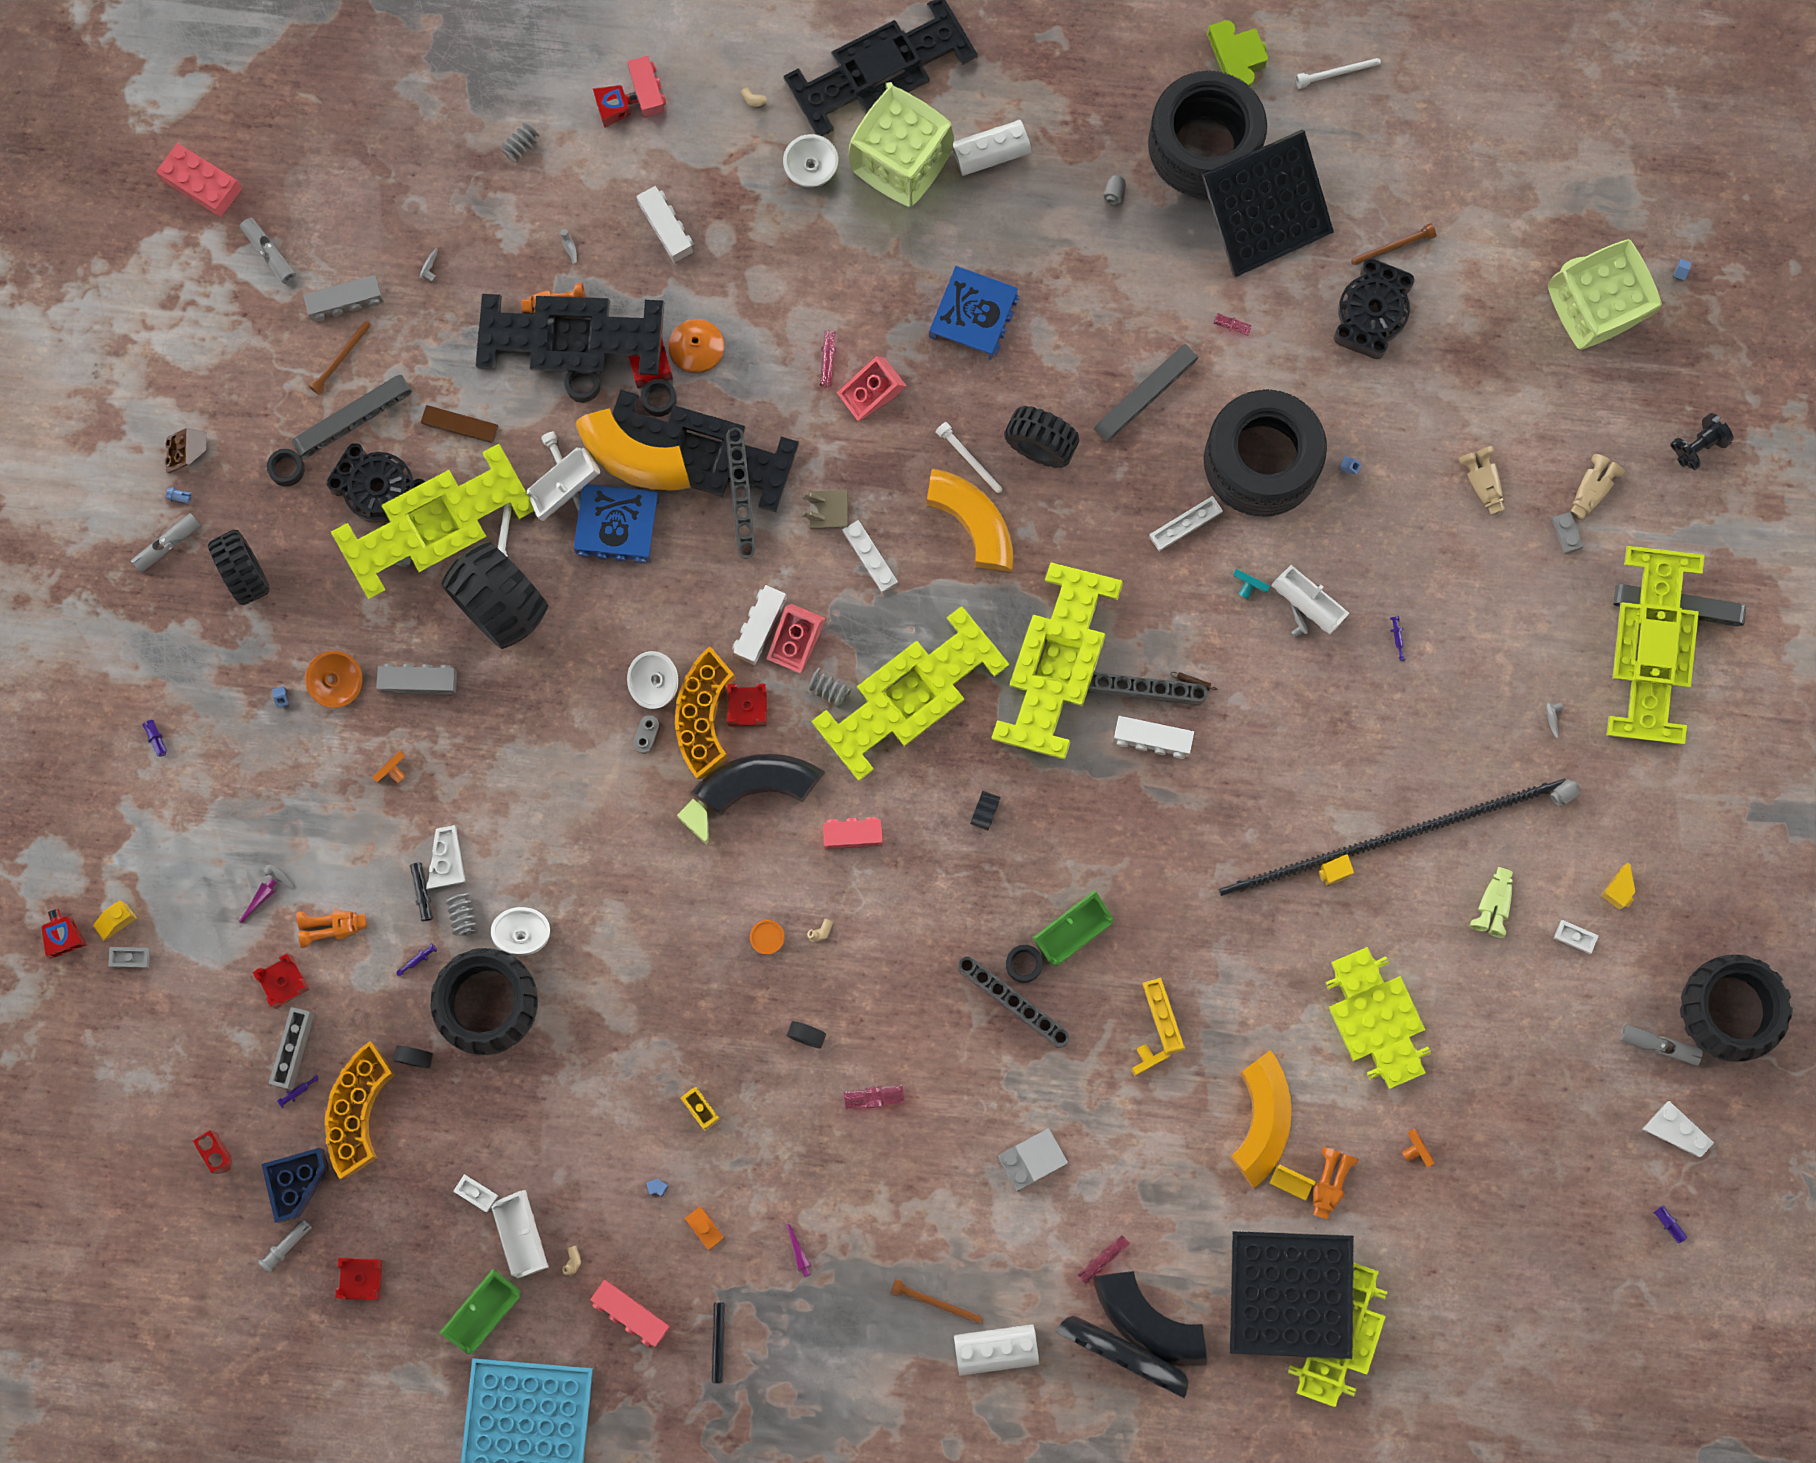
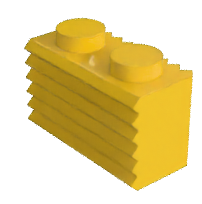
(700, 1108)

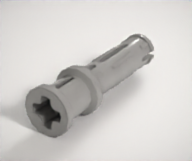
(278, 1252)

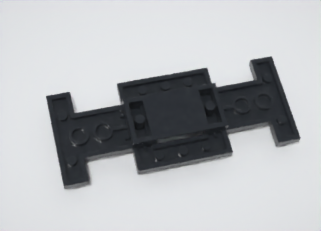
(876, 58)
(570, 343)
(706, 458)

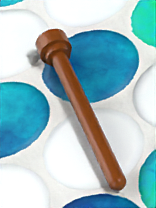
(1427, 232)
(318, 384)
(901, 1289)

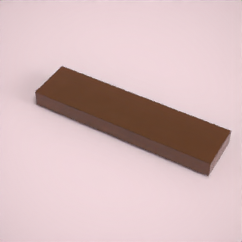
(459, 424)

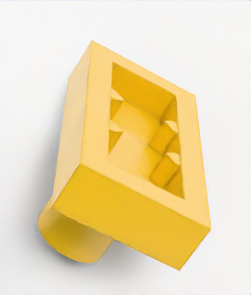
(1148, 1059)

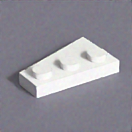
(446, 862)
(1674, 1127)

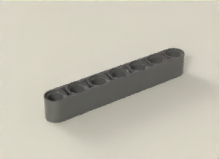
(1146, 393)
(351, 416)
(744, 484)
(1709, 609)
(1150, 685)
(1003, 999)

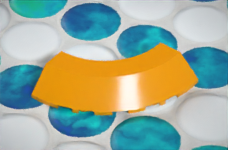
(1269, 1119)

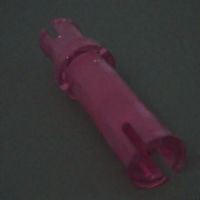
(827, 359)
(1103, 1259)

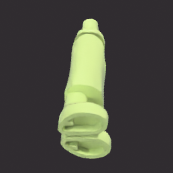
(1495, 904)

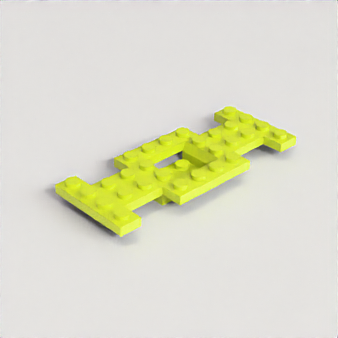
(437, 527)
(1664, 645)
(1065, 664)
(913, 701)

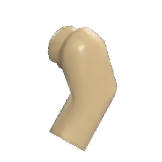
(753, 100)
(820, 934)
(573, 1263)

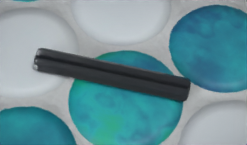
(718, 1342)

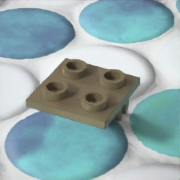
(827, 509)

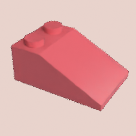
(871, 388)
(795, 638)

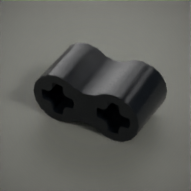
(985, 810)

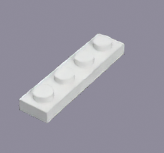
(1185, 523)
(870, 556)

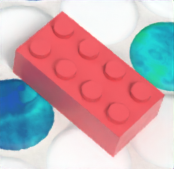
(199, 180)

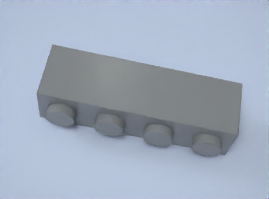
(343, 298)
(416, 679)
(291, 1048)

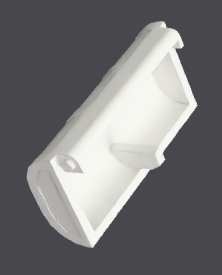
(991, 147)
(562, 482)
(1310, 599)
(519, 1235)
(996, 1350)

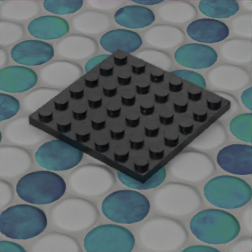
(1268, 203)
(1292, 1295)

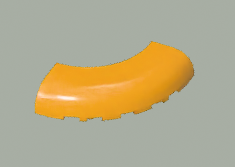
(630, 459)
(977, 515)
(697, 712)
(350, 1110)

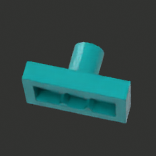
(1249, 584)

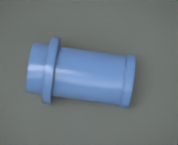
(178, 495)

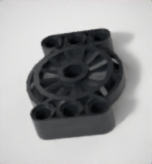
(1369, 326)
(364, 471)

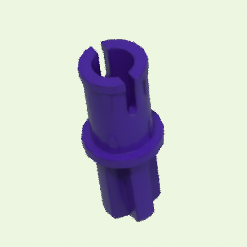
(155, 738)
(1670, 1224)

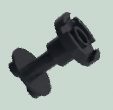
(1713, 433)

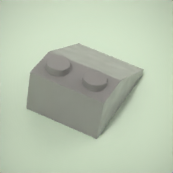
(1032, 1159)

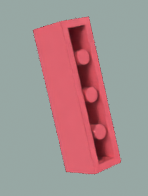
(630, 1313)

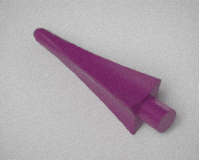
(264, 892)
(801, 1260)

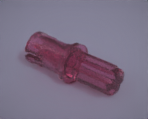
(1232, 324)

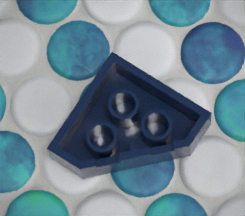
(293, 1182)

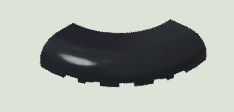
(757, 775)
(1145, 1326)
(1124, 1354)

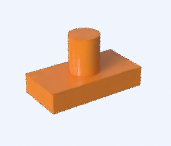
(391, 769)
(1417, 1149)
(704, 1228)

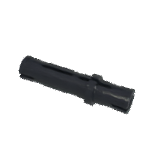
(423, 900)

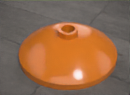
(698, 356)
(346, 679)

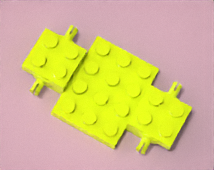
(1377, 1018)
(1325, 1377)

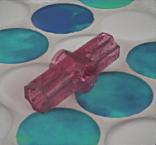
(874, 1097)

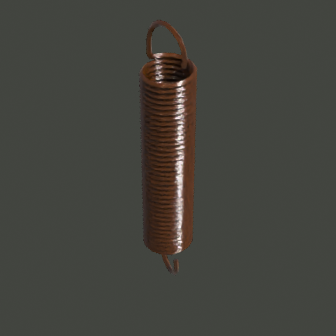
(1189, 679)

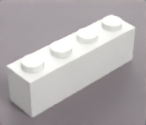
(664, 223)
(760, 624)
(1153, 737)

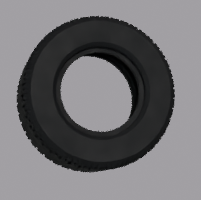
(1203, 96)
(1257, 492)

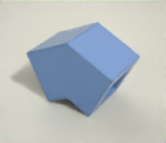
(1682, 269)
(1350, 465)
(280, 696)
(656, 1186)

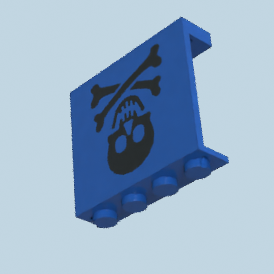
(974, 311)
(615, 523)

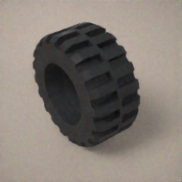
(1041, 437)
(238, 567)

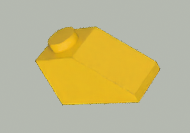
(1336, 870)
(1621, 888)
(114, 919)

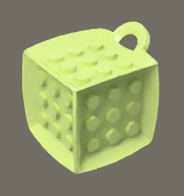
(901, 146)
(1604, 294)

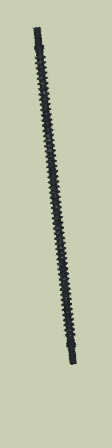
(1414, 830)

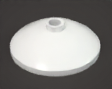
(806, 151)
(644, 683)
(520, 924)

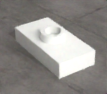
(1575, 937)
(475, 1193)

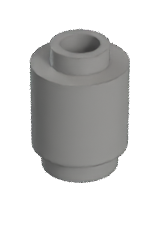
(1114, 190)
(1565, 793)

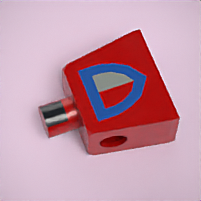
(613, 103)
(61, 935)

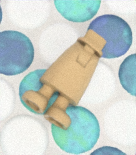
(1485, 479)
(1593, 487)

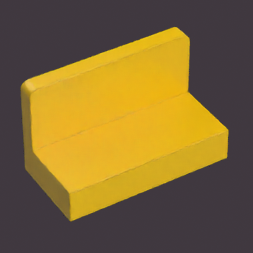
(1291, 1182)

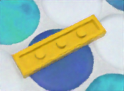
(1163, 1016)

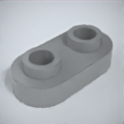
(647, 734)

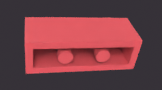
(646, 86)
(852, 833)

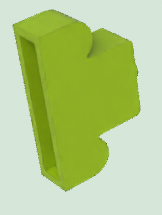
(1237, 53)

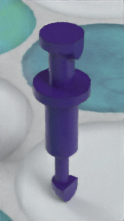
(1397, 636)
(418, 958)
(296, 1092)

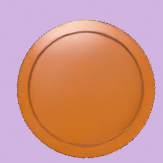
(767, 937)

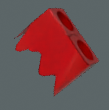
(221, 1149)

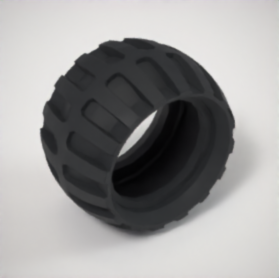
(494, 594)
(457, 972)
(1770, 991)

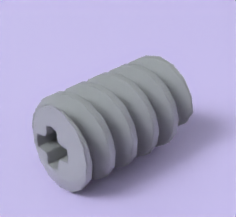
(519, 142)
(828, 688)
(460, 915)

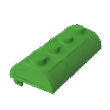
(1073, 929)
(481, 1312)

